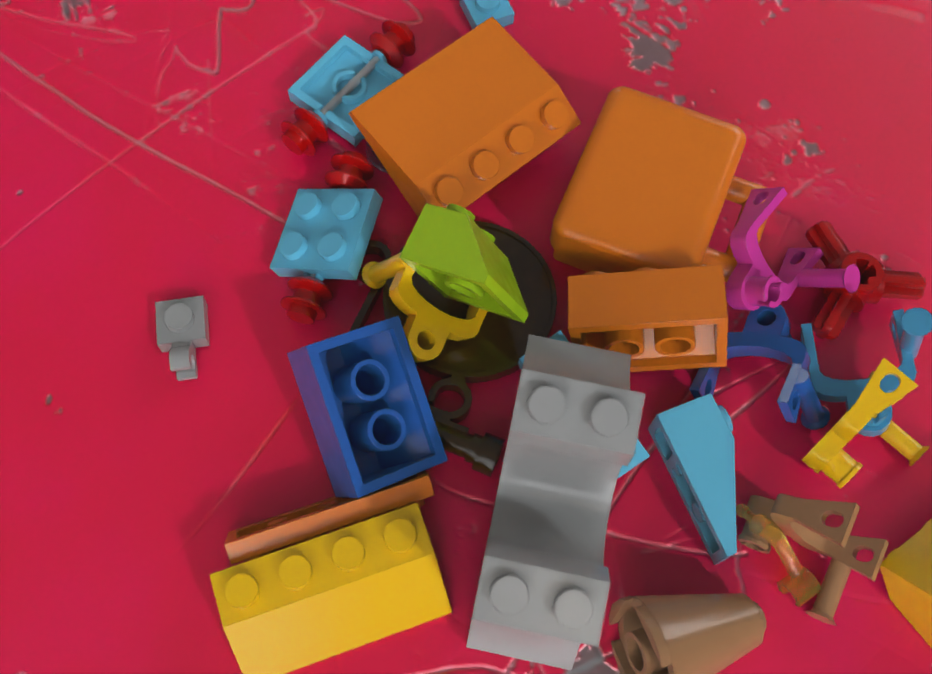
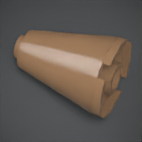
(685, 632)

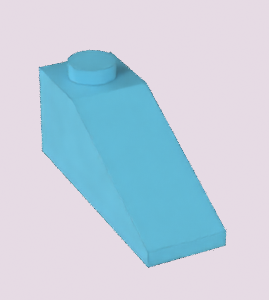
(701, 461)

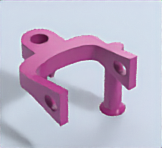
(754, 282)

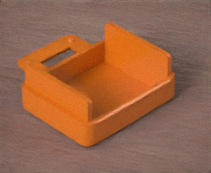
(650, 188)

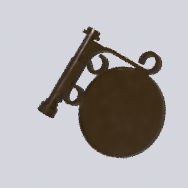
(488, 354)

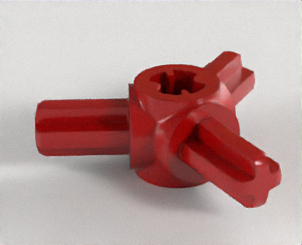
(873, 285)

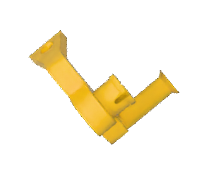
(426, 325)
(828, 452)

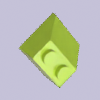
(463, 261)

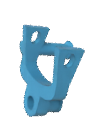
(907, 333)

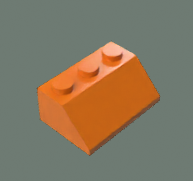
(654, 315)

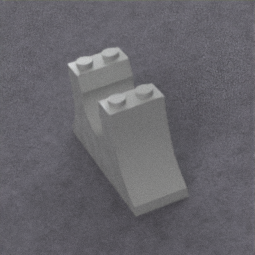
(544, 551)

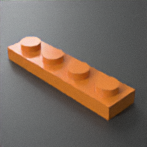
(323, 516)

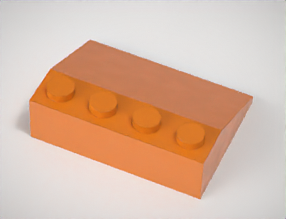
(465, 119)

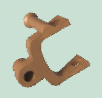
(805, 524)

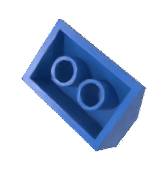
(367, 408)

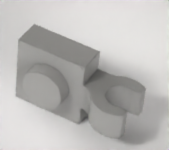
(181, 329)

